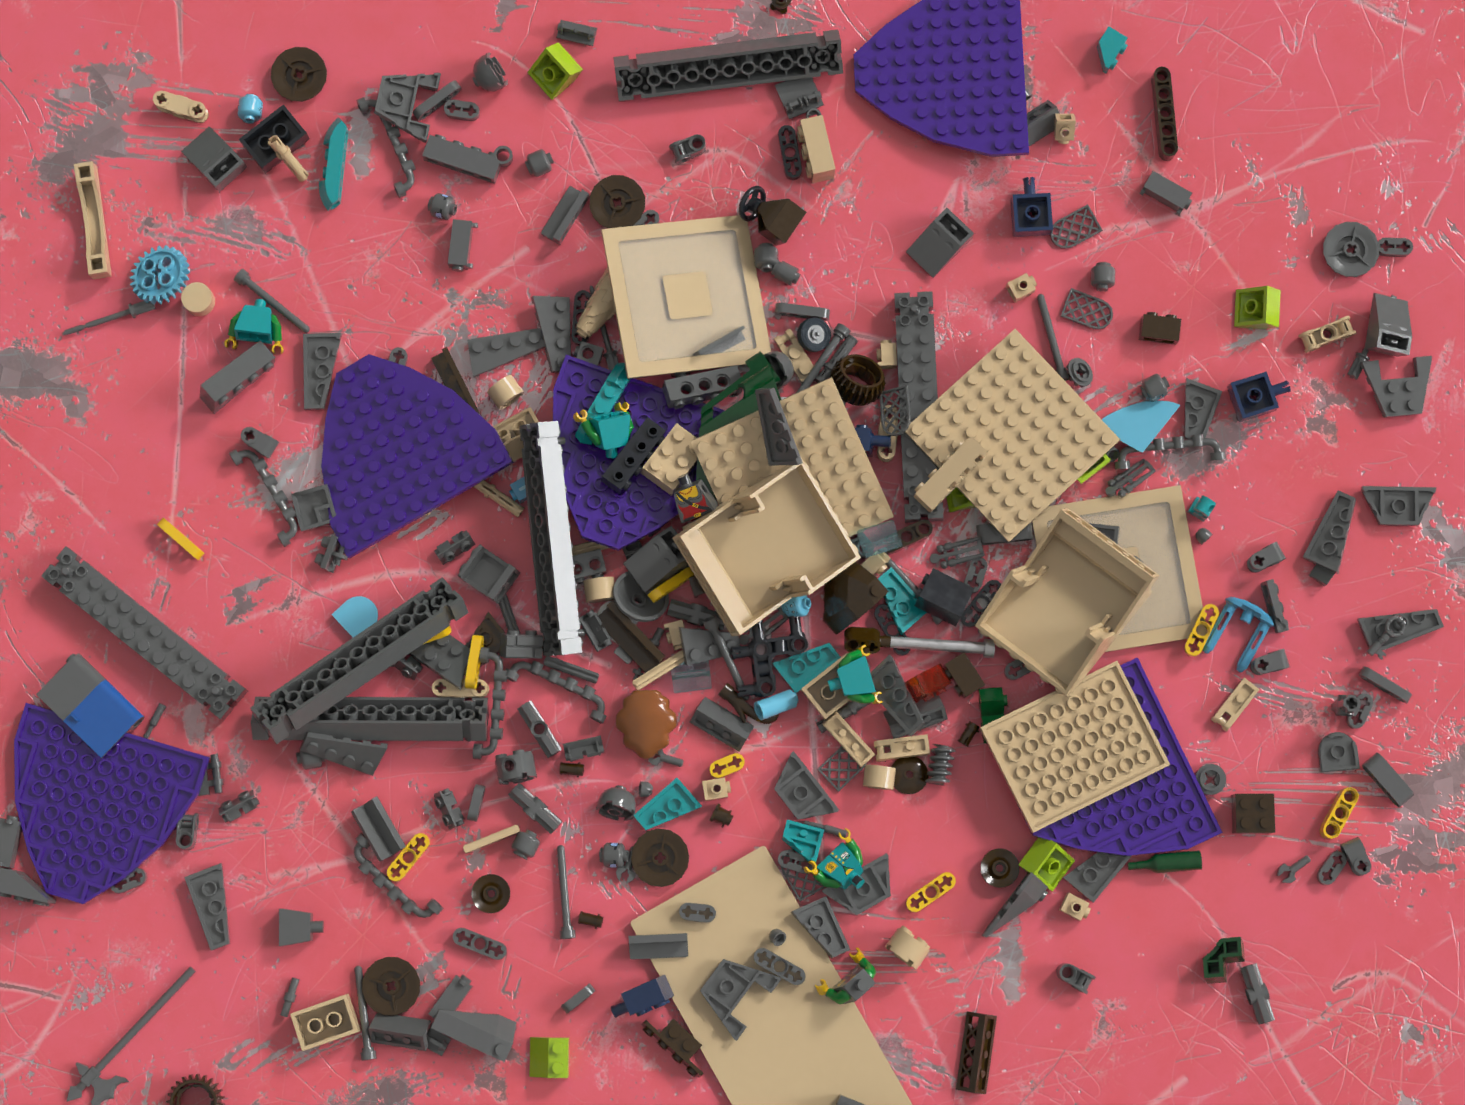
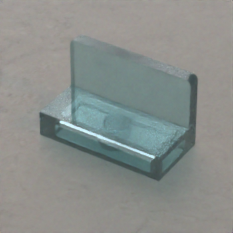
(879, 538)
(691, 677)

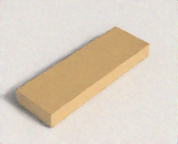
(848, 739)
(491, 839)

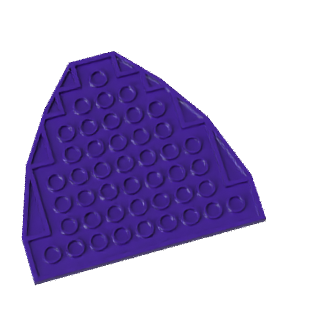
(951, 74)
(399, 450)
(597, 509)
(91, 815)
(1150, 815)

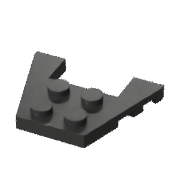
(397, 100)
(1399, 395)
(728, 987)

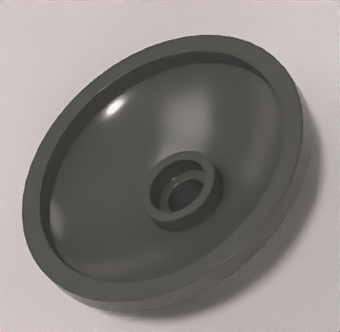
(628, 591)

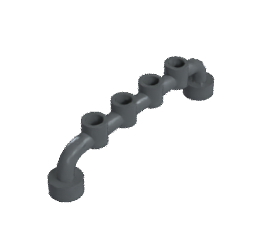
(400, 149)
(1177, 442)
(270, 482)
(570, 685)
(498, 695)
(394, 891)

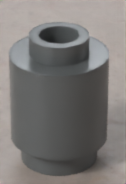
(786, 273)

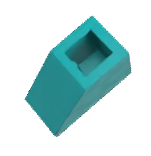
(1109, 47)

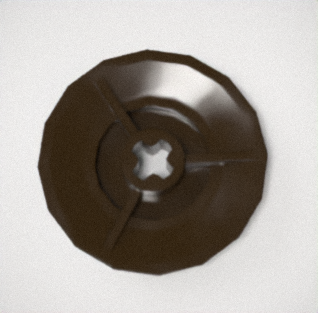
(303, 61)
(617, 188)
(651, 870)
(376, 988)

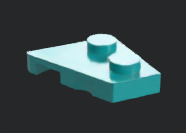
(803, 839)

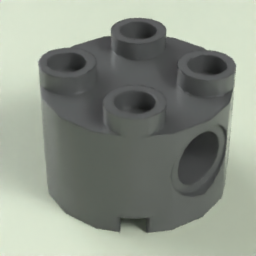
(516, 767)

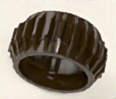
(863, 368)
(206, 1084)

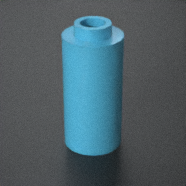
(776, 704)

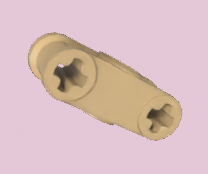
(180, 106)
(1315, 339)
(881, 455)
(452, 691)

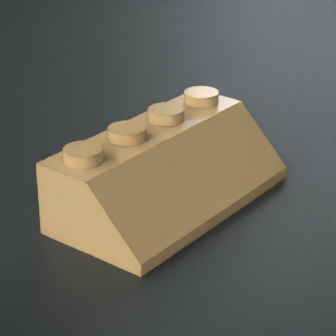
(510, 432)

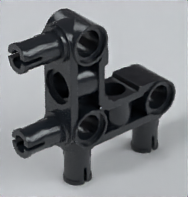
(762, 664)

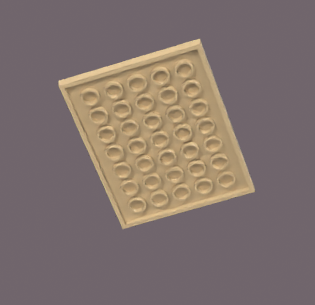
(1074, 747)

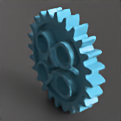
(157, 279)

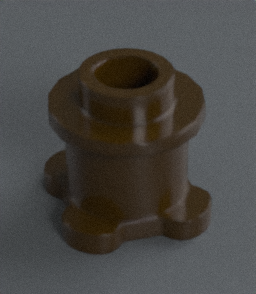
(780, 6)
(721, 816)

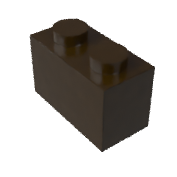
(1160, 328)
(963, 675)

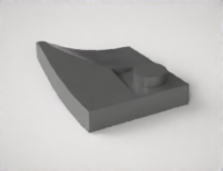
(312, 507)

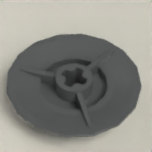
(1351, 235)

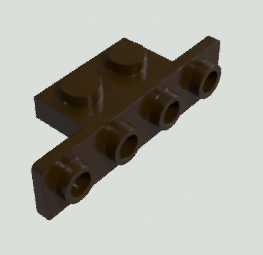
(678, 1042)

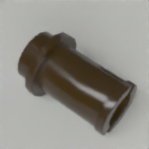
(968, 733)
(572, 769)
(590, 919)

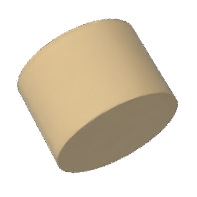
(198, 299)
(505, 392)
(599, 589)
(879, 777)

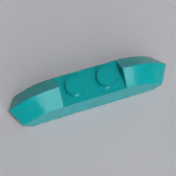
(331, 188)
(606, 397)

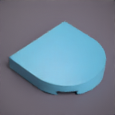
(356, 615)

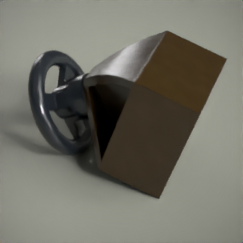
(775, 218)

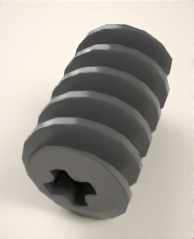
(940, 764)

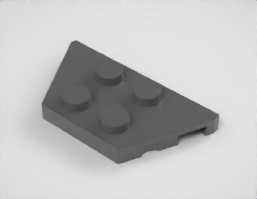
(1398, 504)
(446, 658)
(802, 791)
(874, 890)

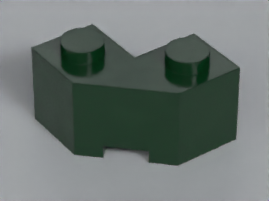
(991, 705)
(1226, 951)

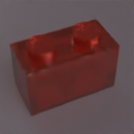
(927, 683)

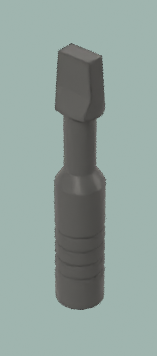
(155, 719)
(828, 829)

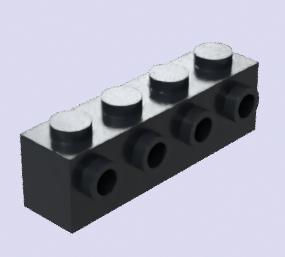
(633, 455)

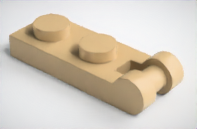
(800, 360)
(1235, 703)
(902, 747)

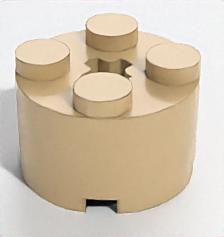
(907, 948)

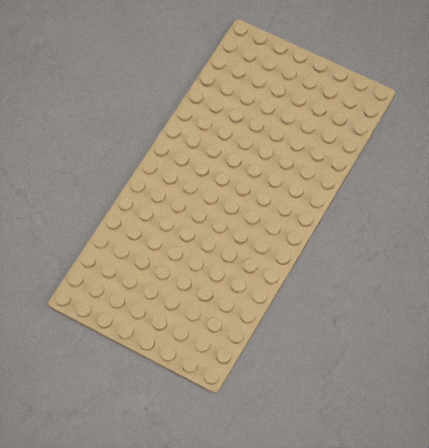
(795, 1041)

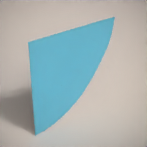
(1140, 422)

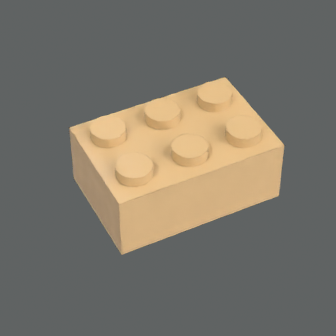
(816, 149)
(671, 459)
(819, 694)
(325, 1022)

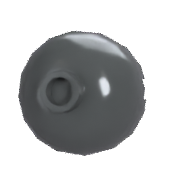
(489, 73)
(782, 366)
(616, 803)

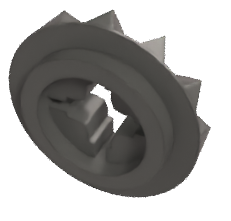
(1081, 367)
(1220, 778)

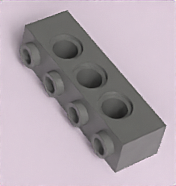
(691, 383)

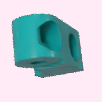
(1202, 507)

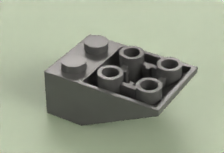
(214, 159)
(940, 242)
(1389, 326)
(656, 561)
(22, 887)

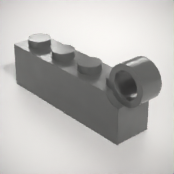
(464, 159)

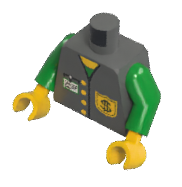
(853, 984)

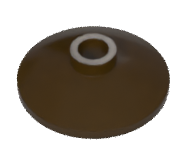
(914, 784)
(1007, 875)
(483, 886)

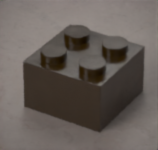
(1253, 813)

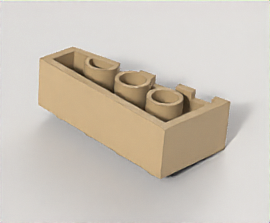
(950, 474)

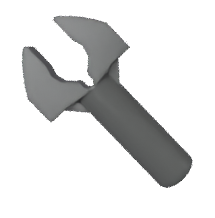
(666, 758)
(628, 866)
(1294, 868)

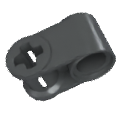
(687, 149)
(261, 443)
(1267, 556)
(1272, 662)
(187, 829)
(1356, 853)
(1078, 978)

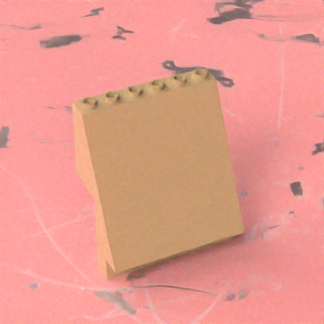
(766, 547)
(1067, 602)

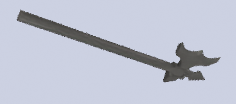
(105, 1088)

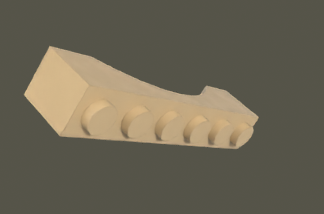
(91, 202)

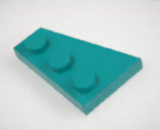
(900, 601)
(804, 667)
(667, 805)

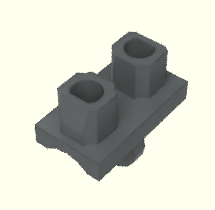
(333, 554)

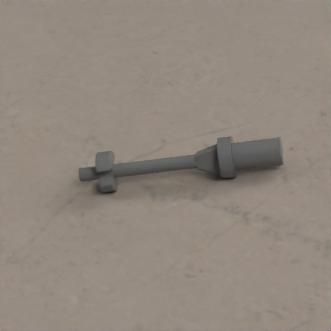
(655, 640)

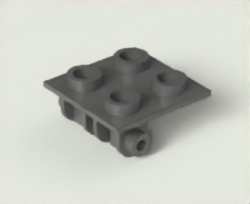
(799, 96)

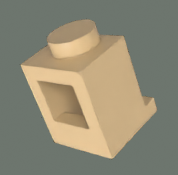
(1064, 122)
(1018, 293)
(887, 355)
(876, 563)
(673, 635)
(710, 794)
(1068, 903)

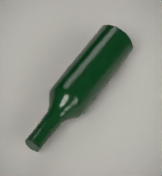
(1170, 862)

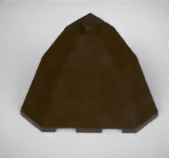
(850, 596)

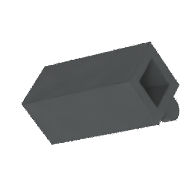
(1167, 192)
(460, 245)
(9, 840)
(453, 995)

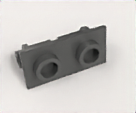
(576, 32)
(462, 543)
(599, 638)
(409, 667)
(577, 749)
(444, 801)
(231, 808)
(437, 1041)

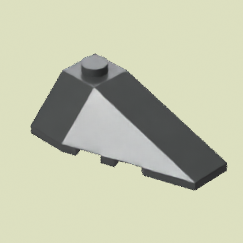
(1024, 896)
(484, 1032)

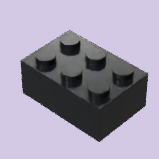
(280, 124)

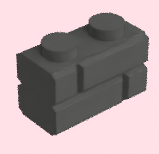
(521, 645)

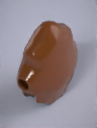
(646, 722)

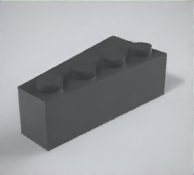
(236, 376)

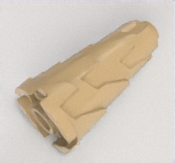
(599, 308)

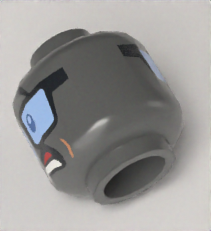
(442, 206)
(613, 855)

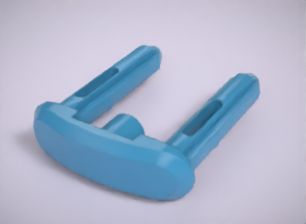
(1249, 611)

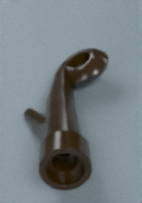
(742, 706)

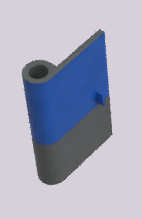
(90, 705)

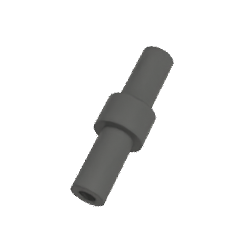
(289, 997)

